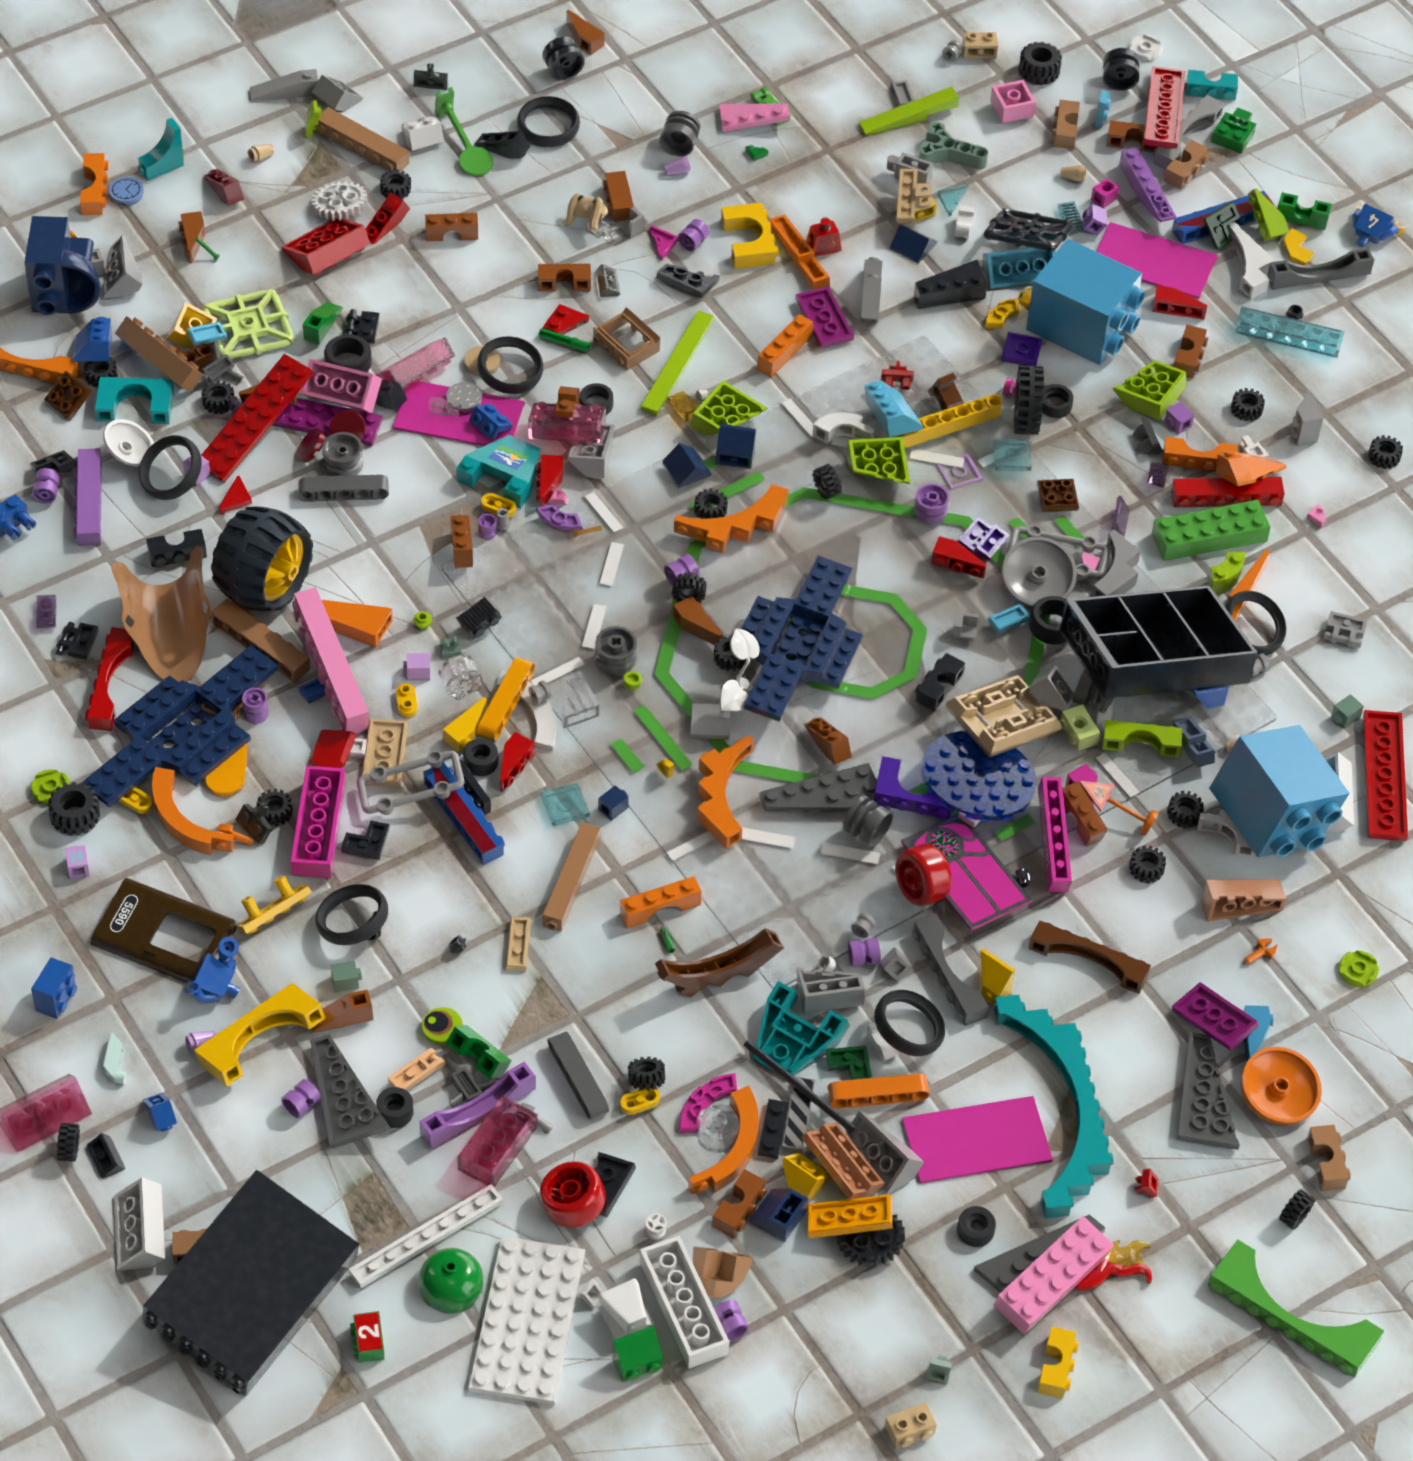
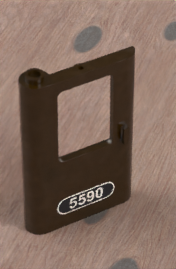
(136, 917)

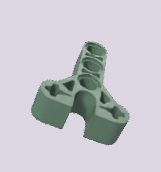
(942, 147)

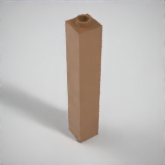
(571, 877)

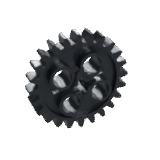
(892, 1237)

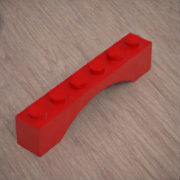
(102, 709)

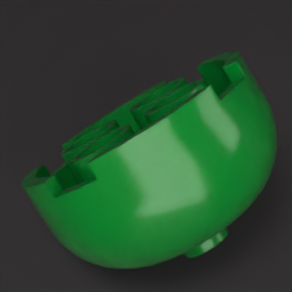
(451, 1280)

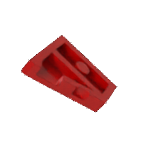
(565, 319)

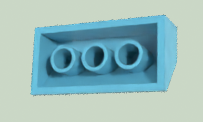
(1014, 266)
(891, 409)

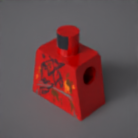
(824, 237)

